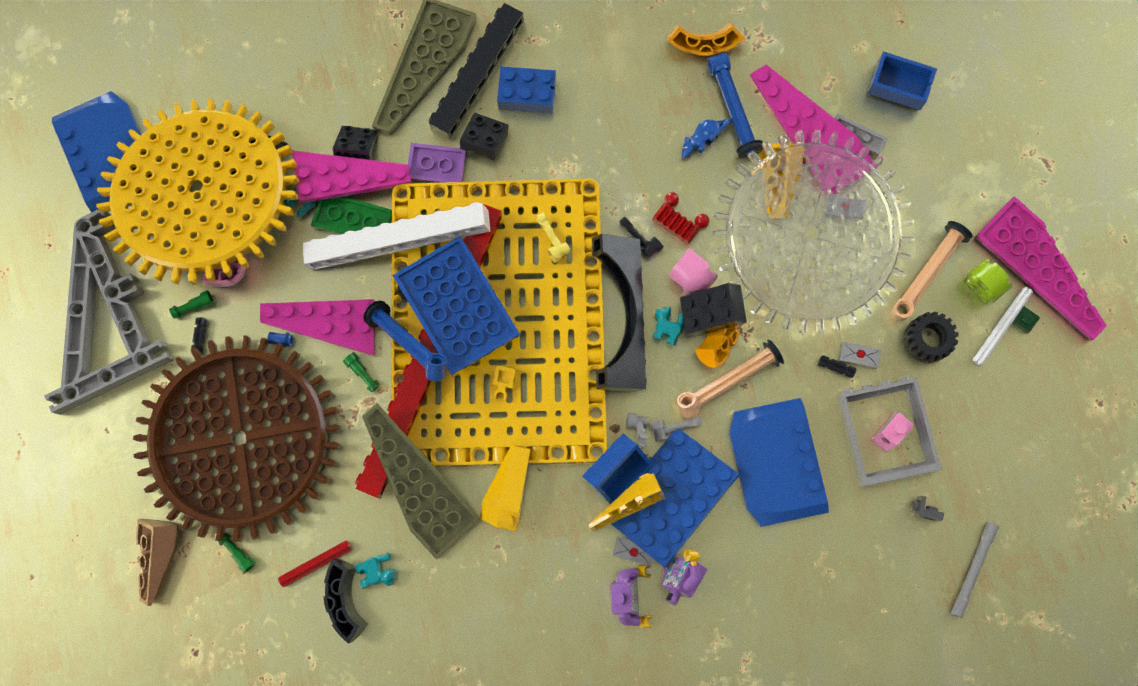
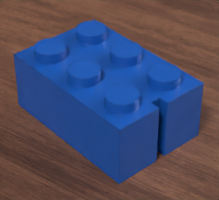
(902, 81)
(526, 89)
(617, 469)

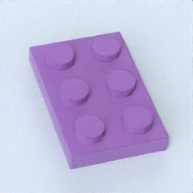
(436, 163)

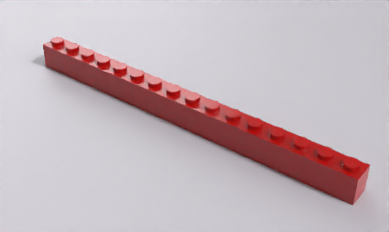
(415, 383)

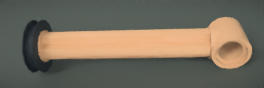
(956, 234)
(691, 402)

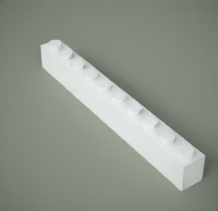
(396, 236)

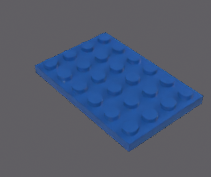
(456, 305)
(692, 485)

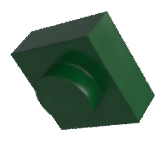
(1026, 320)

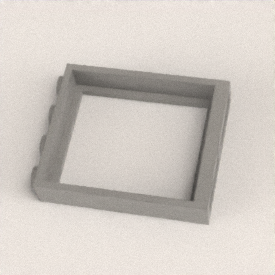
(922, 425)

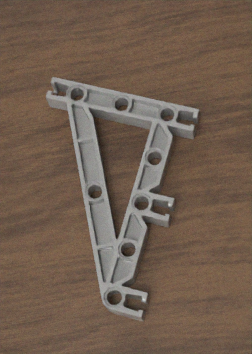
(84, 274)

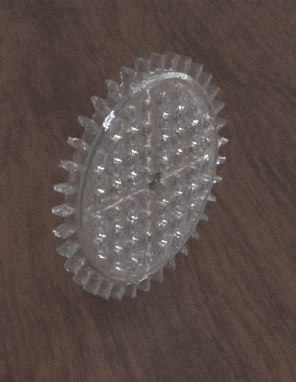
(870, 186)

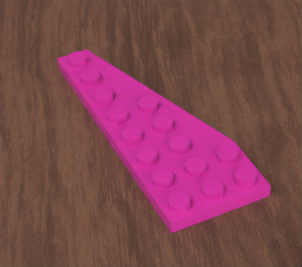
(799, 113)
(1028, 250)

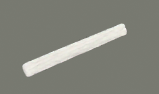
(1002, 326)

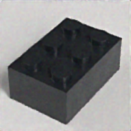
(713, 309)

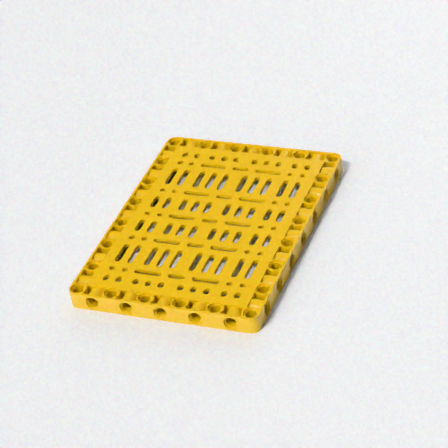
(587, 320)

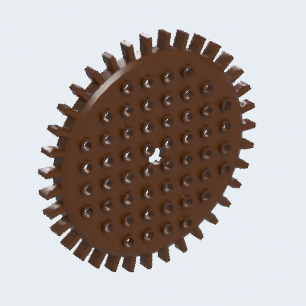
(172, 406)

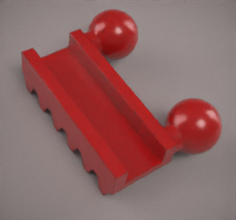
(675, 223)

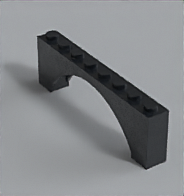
(623, 261)

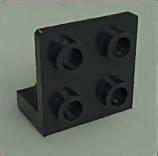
(355, 142)

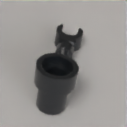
(649, 247)

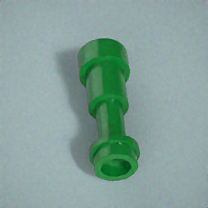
(204, 299)
(357, 367)
(238, 555)

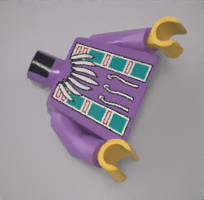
(683, 576)
(625, 597)

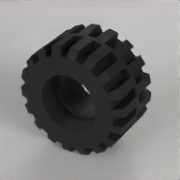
(944, 330)

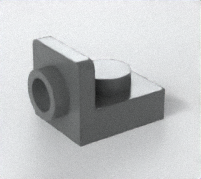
(928, 513)

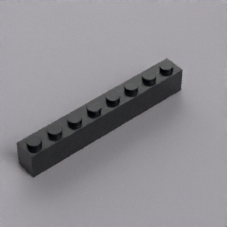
(476, 71)

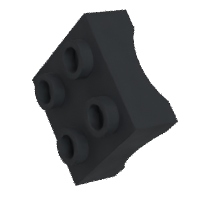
(484, 136)

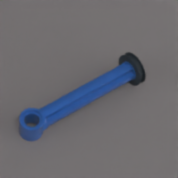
(720, 67)
(378, 315)

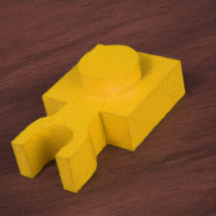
(504, 378)

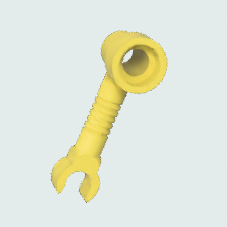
(558, 250)

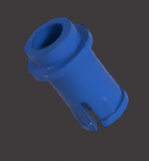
(275, 338)

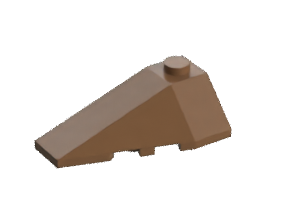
(156, 546)

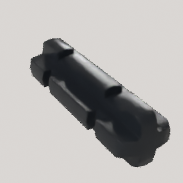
(199, 333)
(837, 366)

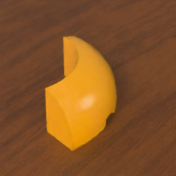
(705, 43)
(716, 346)

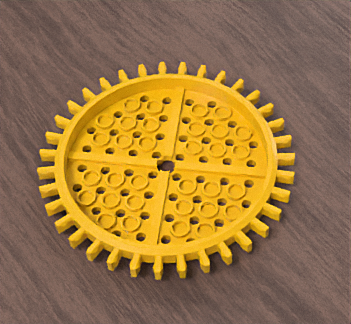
(226, 246)

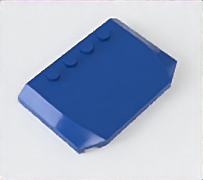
(90, 136)
(777, 463)

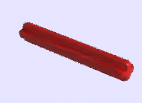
(314, 564)

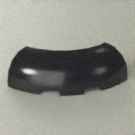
(339, 601)

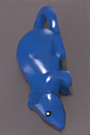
(705, 133)

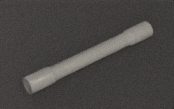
(963, 599)

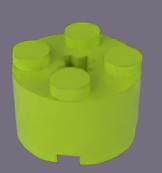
(989, 281)

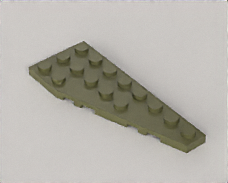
(430, 48)
(426, 499)

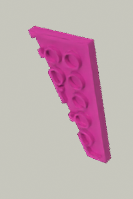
(338, 176)
(326, 321)

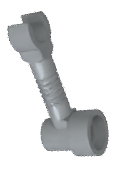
(638, 422)
(660, 430)

